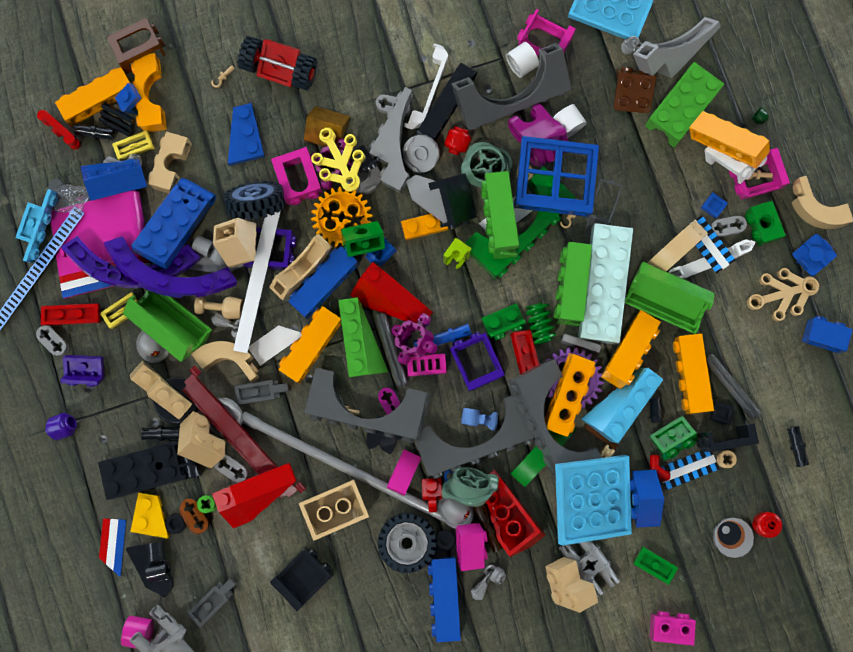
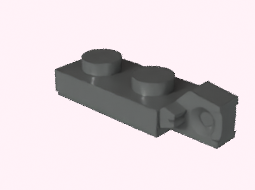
(260, 391)
(211, 602)

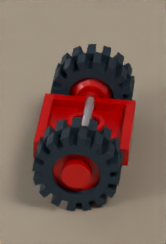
(277, 62)

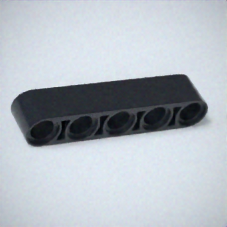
(444, 105)

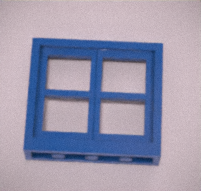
(554, 203)

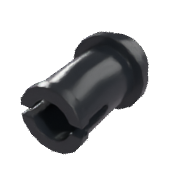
(656, 410)

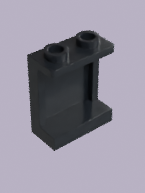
(456, 200)
(746, 436)
(302, 578)

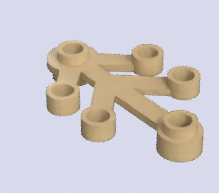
(785, 292)

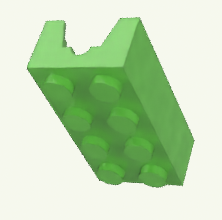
(685, 103)
(500, 215)
(573, 284)
(669, 297)
(168, 323)

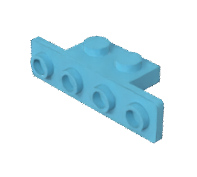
(34, 224)

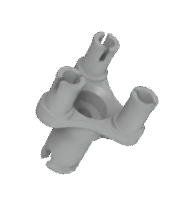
(169, 637)

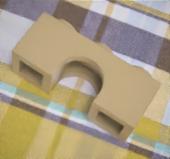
(172, 148)

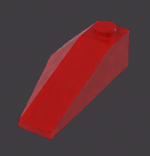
(384, 294)
(250, 497)
(513, 523)

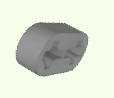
(391, 100)
(726, 222)
(49, 344)
(234, 465)

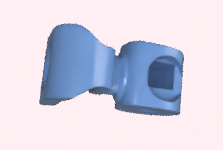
(473, 418)

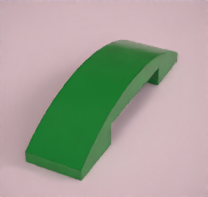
(534, 462)

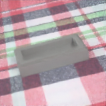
(580, 344)

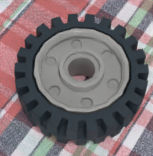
(401, 558)

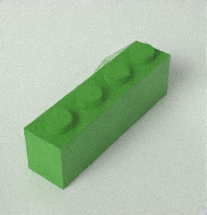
(360, 344)

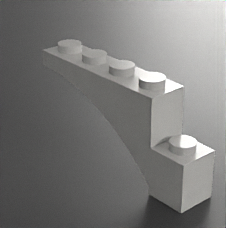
(673, 55)
(388, 144)

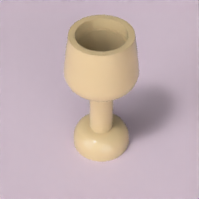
(230, 308)

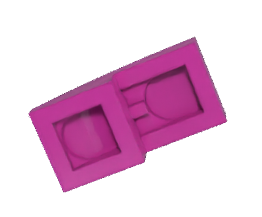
(404, 472)

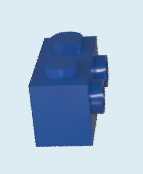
(827, 335)

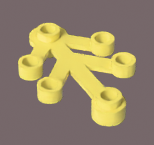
(340, 161)

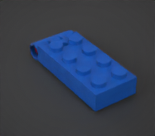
(173, 223)

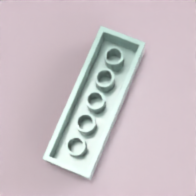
(606, 283)

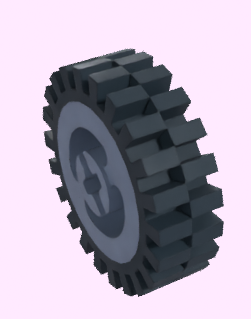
(254, 200)

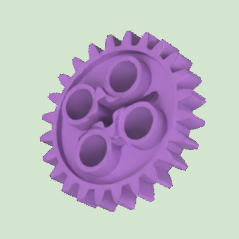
(593, 382)

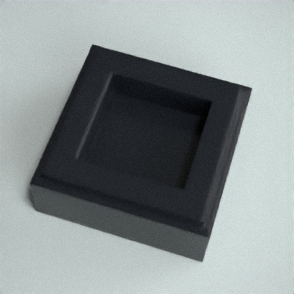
(722, 413)

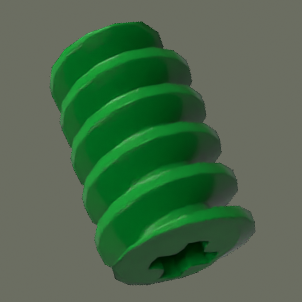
(540, 323)

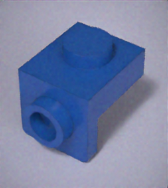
(128, 98)
(383, 255)

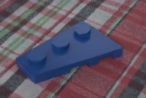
(244, 136)

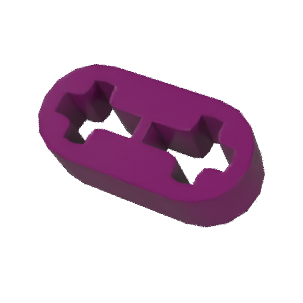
(395, 402)

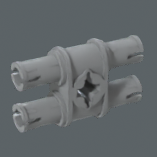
(600, 564)

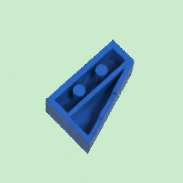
(112, 178)

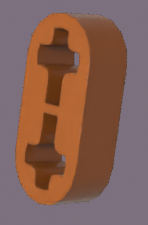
(189, 519)

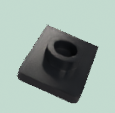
(369, 164)

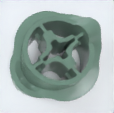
(479, 149)
(470, 486)

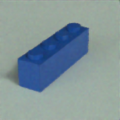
(323, 282)
(445, 599)

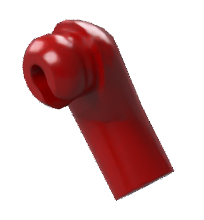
(655, 465)

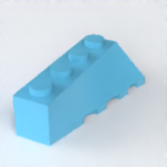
(623, 405)

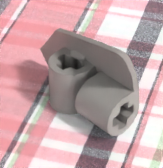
(427, 199)
(209, 257)

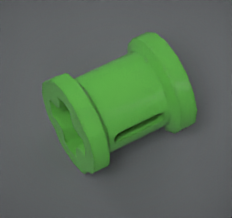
(201, 504)

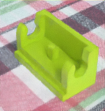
(458, 252)

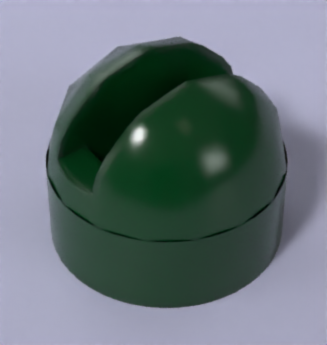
(760, 116)

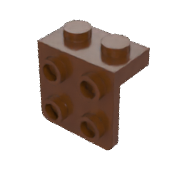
(634, 90)

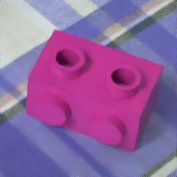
(470, 546)
(672, 629)

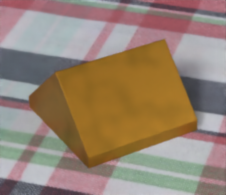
(322, 118)

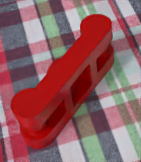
(59, 129)

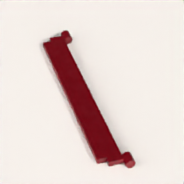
(231, 429)

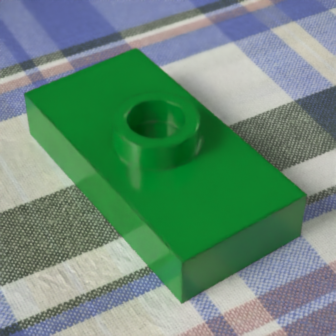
(655, 565)

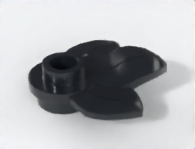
(386, 444)

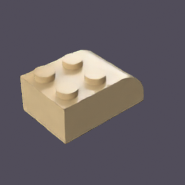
(333, 510)

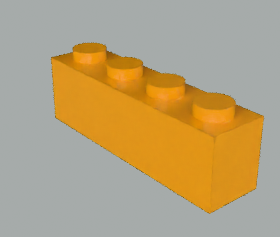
(88, 99)
(730, 139)
(310, 345)
(630, 350)
(693, 374)

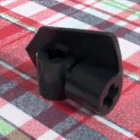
(152, 566)

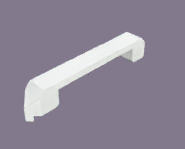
(439, 57)
(737, 250)

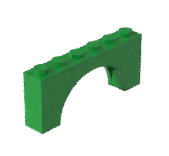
(498, 267)

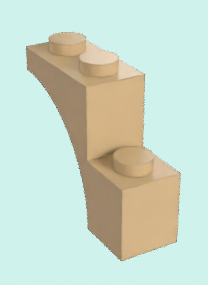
(303, 266)
(160, 390)

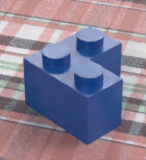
(646, 498)

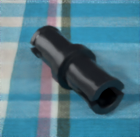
(94, 131)
(160, 433)
(797, 446)

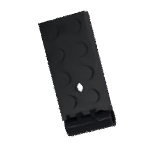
(141, 470)

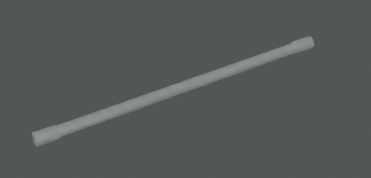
(256, 423)

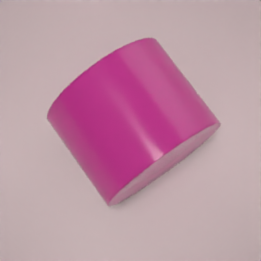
(136, 624)

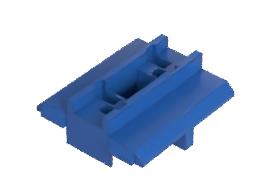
(814, 254)

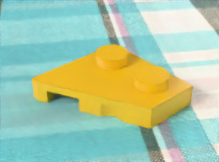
(149, 517)

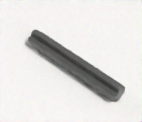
(391, 349)
(732, 386)

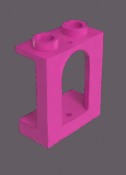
(535, 21)
(291, 159)
(779, 178)

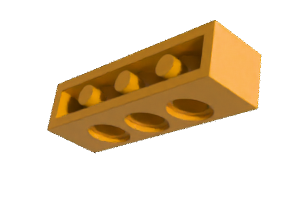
(559, 401)

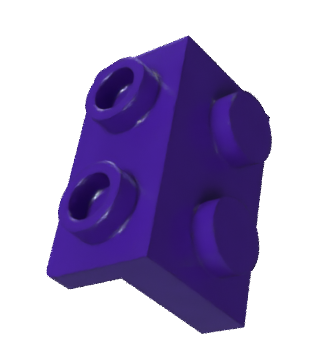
(83, 370)

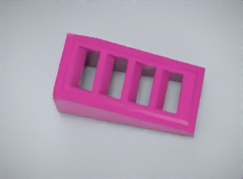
(442, 370)

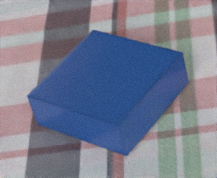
(714, 205)

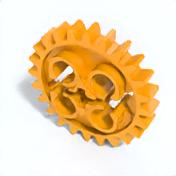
(345, 201)

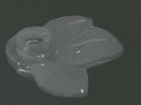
(69, 199)

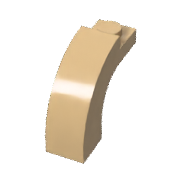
(815, 213)
(678, 246)
(218, 351)

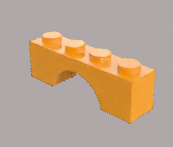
(147, 71)

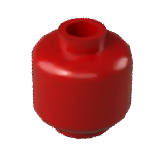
(457, 140)
(767, 524)

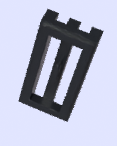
(117, 122)

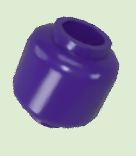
(60, 426)

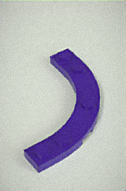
(109, 274)
(165, 284)

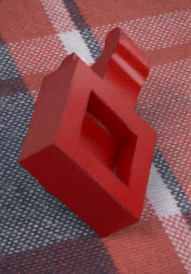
(431, 491)

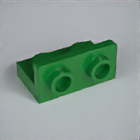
(503, 322)
(674, 438)

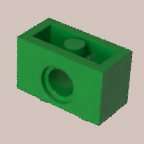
(767, 213)
(363, 238)

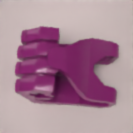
(542, 127)

